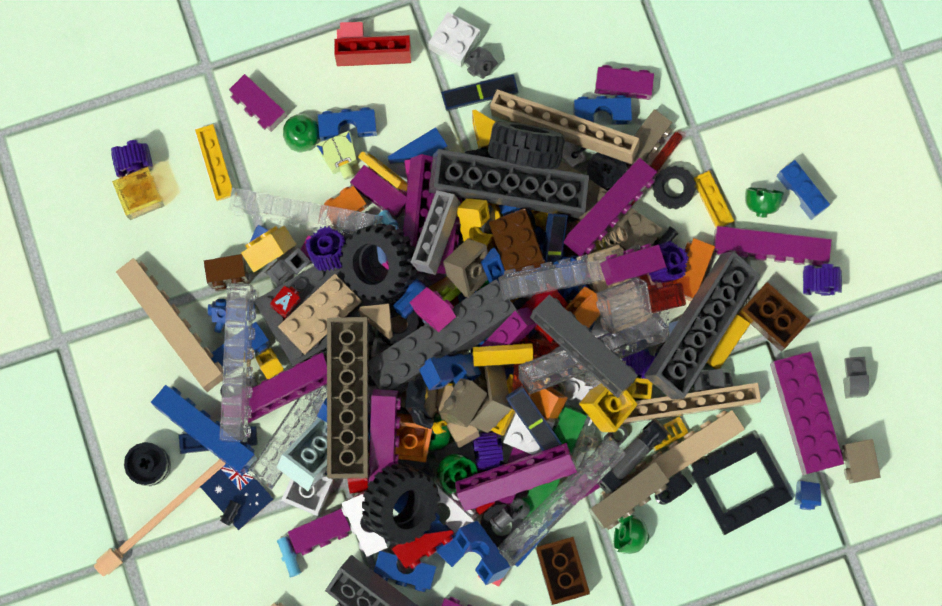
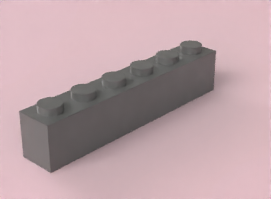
(583, 346)

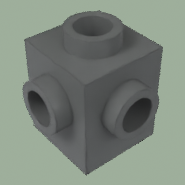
(480, 62)

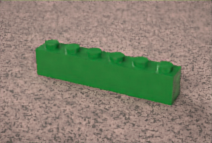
(568, 430)

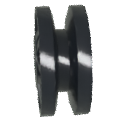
(596, 166)

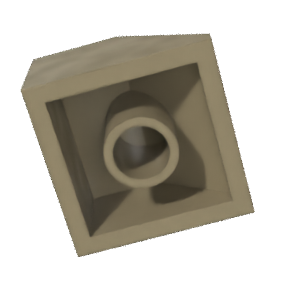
(465, 266)
(462, 403)
(860, 461)

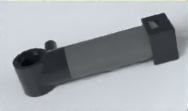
(650, 436)

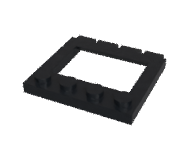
(753, 508)

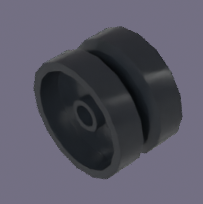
(136, 461)

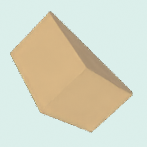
(378, 317)

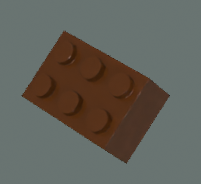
(517, 241)
(774, 316)
(562, 570)

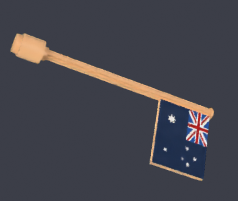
(221, 486)

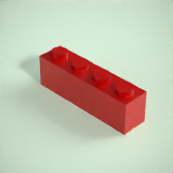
(372, 50)

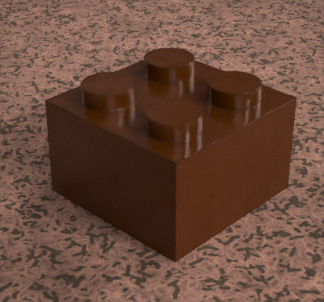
(226, 271)

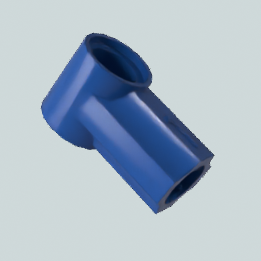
(403, 306)

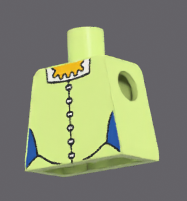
(339, 154)

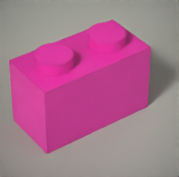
(433, 309)

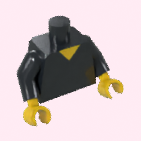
(422, 404)

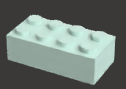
(307, 457)

